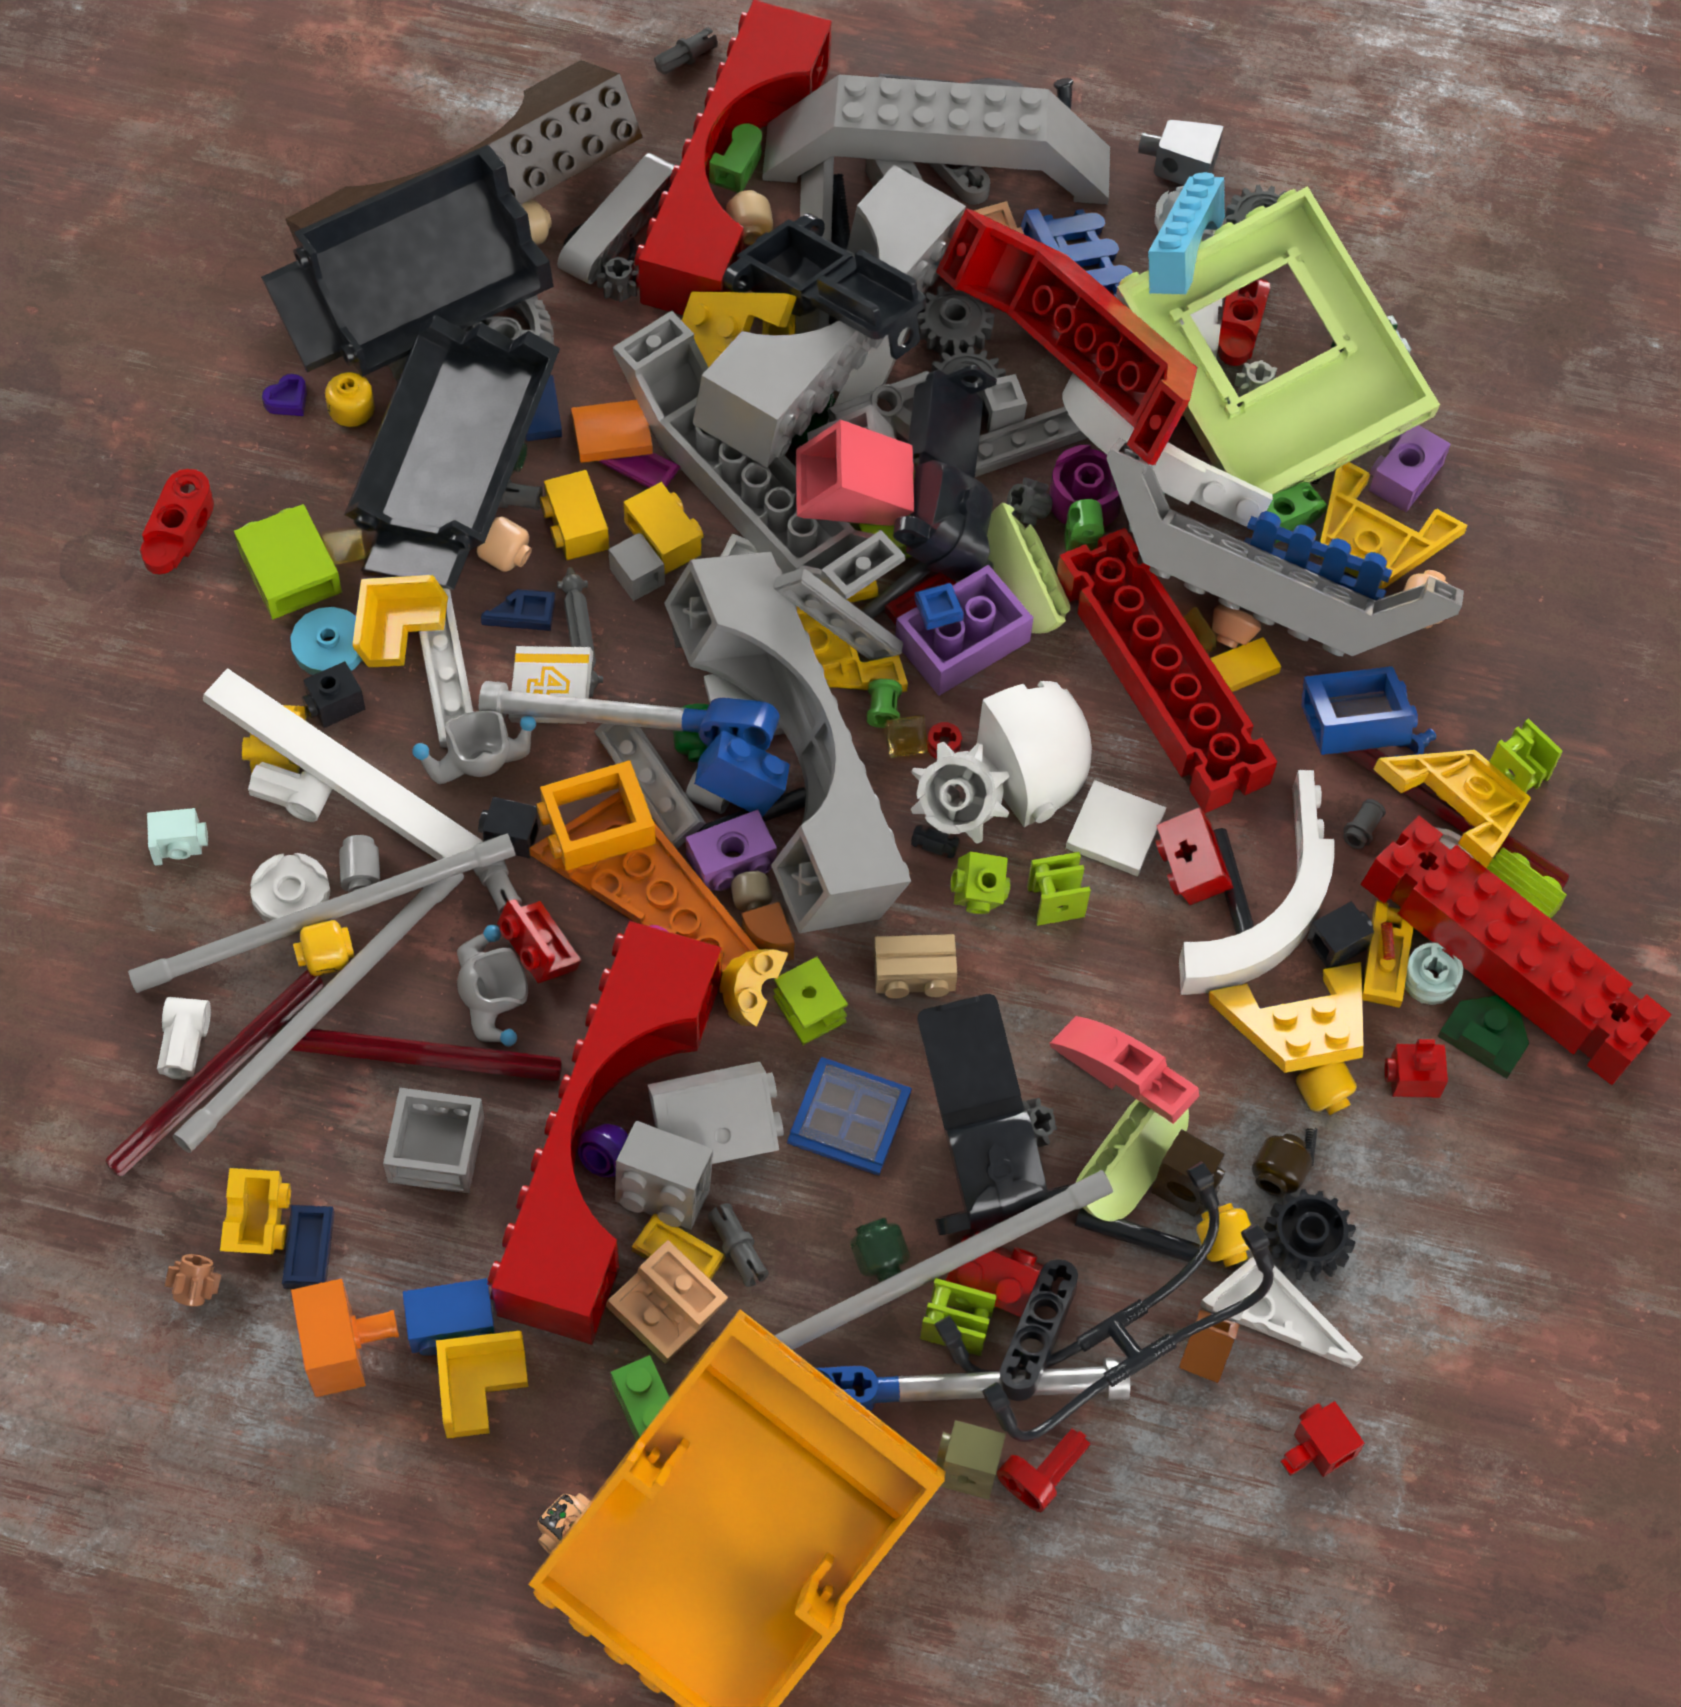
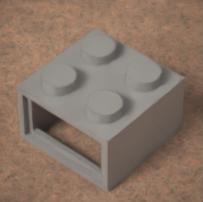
(434, 1140)
(663, 1175)

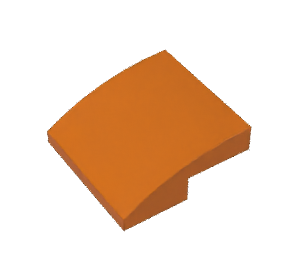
(611, 431)

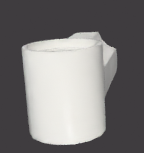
(299, 793)
(183, 1026)

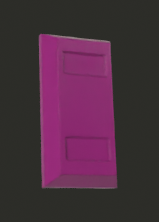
(644, 469)

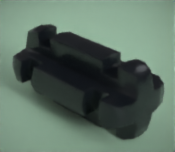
(935, 841)

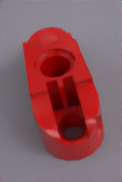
(1242, 321)
(166, 546)

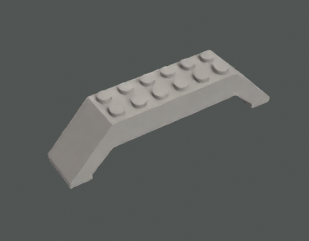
(939, 126)
(758, 501)
(1265, 582)

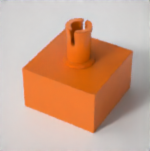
(333, 1336)

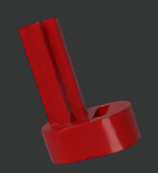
(1037, 1486)

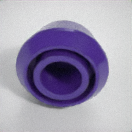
(600, 1149)

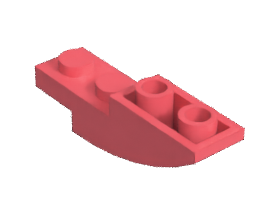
(1128, 1063)

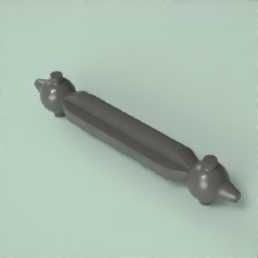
(578, 618)

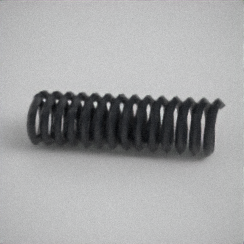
(1313, 1143)

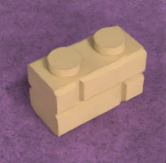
(915, 965)

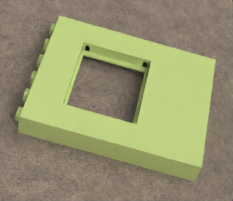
(1323, 408)

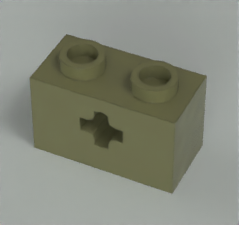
(970, 1458)

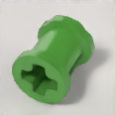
(883, 701)

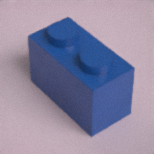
(742, 773)
(447, 1313)

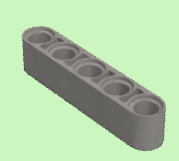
(616, 218)

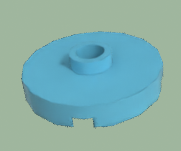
(318, 655)

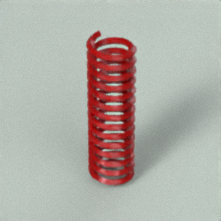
(1387, 941)

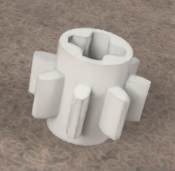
(1254, 376)

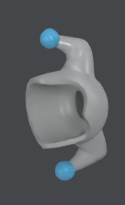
(476, 746)
(490, 985)

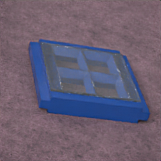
(849, 1116)

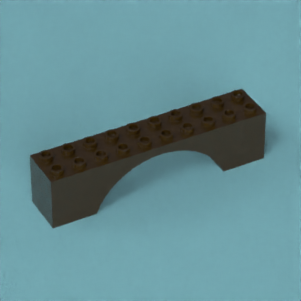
(554, 135)

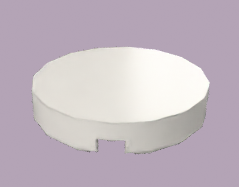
(288, 885)

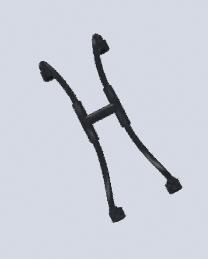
(1115, 1325)

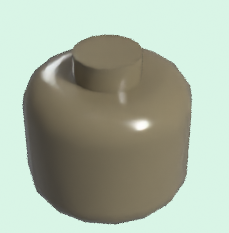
(751, 890)

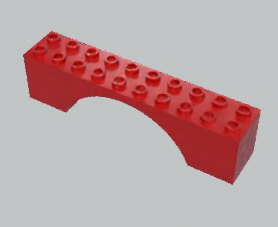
(768, 69)
(557, 1253)

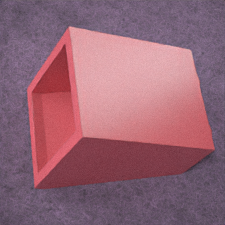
(854, 476)

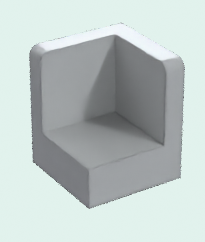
(1004, 403)
(636, 566)

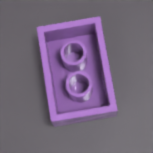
(990, 630)

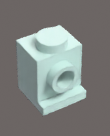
(175, 834)

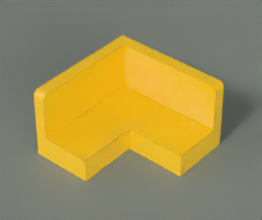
(390, 610)
(469, 1370)

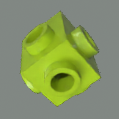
(980, 882)

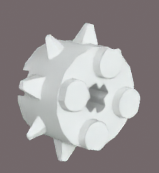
(941, 800)

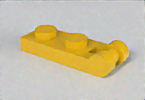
(1384, 978)

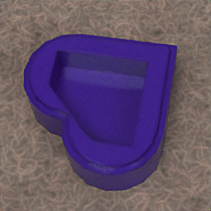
(286, 397)

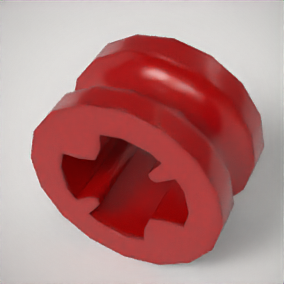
(944, 729)

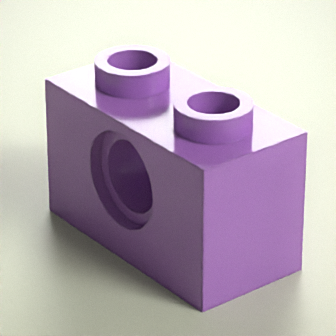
(1402, 484)
(742, 835)

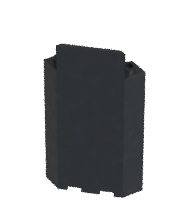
(423, 249)
(447, 447)

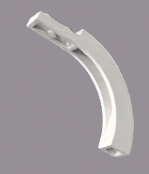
(1176, 470)
(1257, 950)

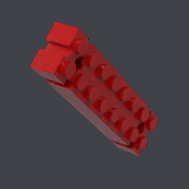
(1165, 670)
(1515, 949)

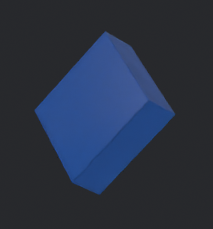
(938, 606)

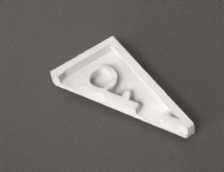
(1281, 1314)

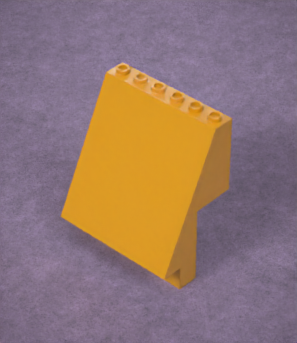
(737, 1527)

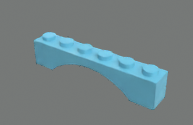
(1177, 243)

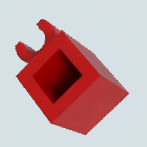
(1417, 1069)
(1324, 1439)

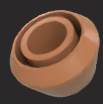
(1234, 626)

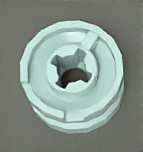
(1421, 982)

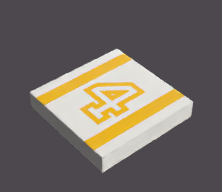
(552, 672)

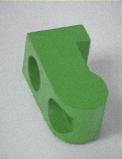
(739, 161)
(1297, 506)
(1084, 524)

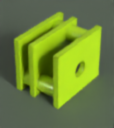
(1529, 756)
(1065, 876)
(810, 1000)
(971, 1326)

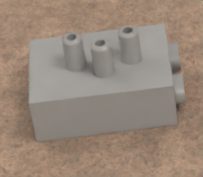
(721, 1110)

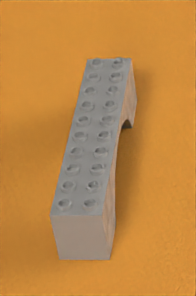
(773, 384)
(738, 627)

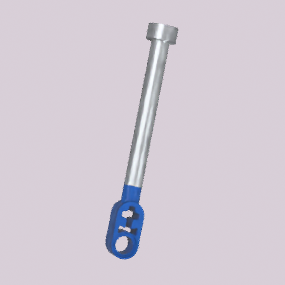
(742, 718)
(965, 1384)

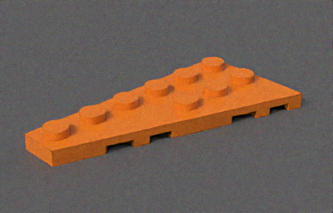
(649, 883)

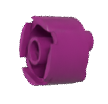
(1083, 475)

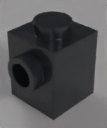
(333, 695)
(514, 818)
(1340, 935)

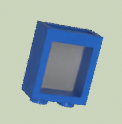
(1358, 710)

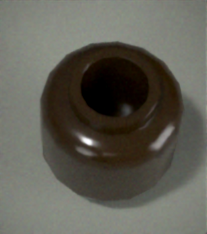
(1281, 1165)

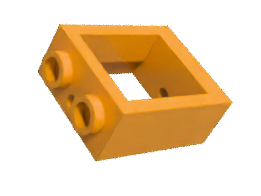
(607, 843)

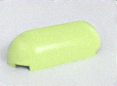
(1026, 569)
(1131, 1159)

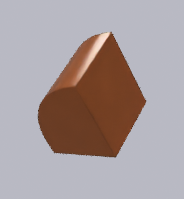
(769, 929)
(1209, 1349)

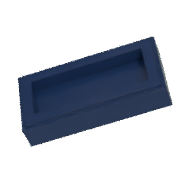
(308, 1246)

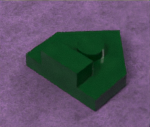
(1487, 1032)

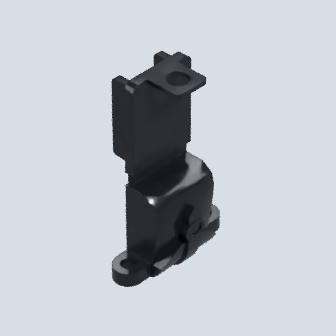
(828, 278)
(949, 503)
(982, 1114)

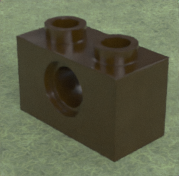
(1172, 1179)

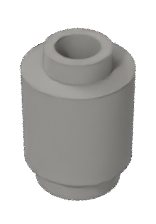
(358, 863)

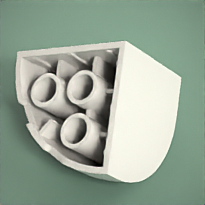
(1042, 745)

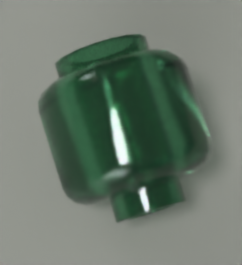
(879, 1249)

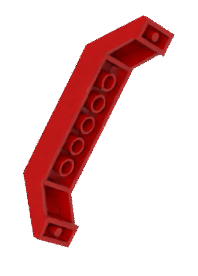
(1076, 323)

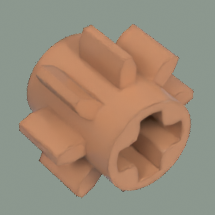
(192, 1280)

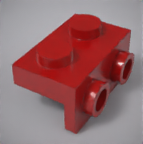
(537, 940)
(1001, 1273)

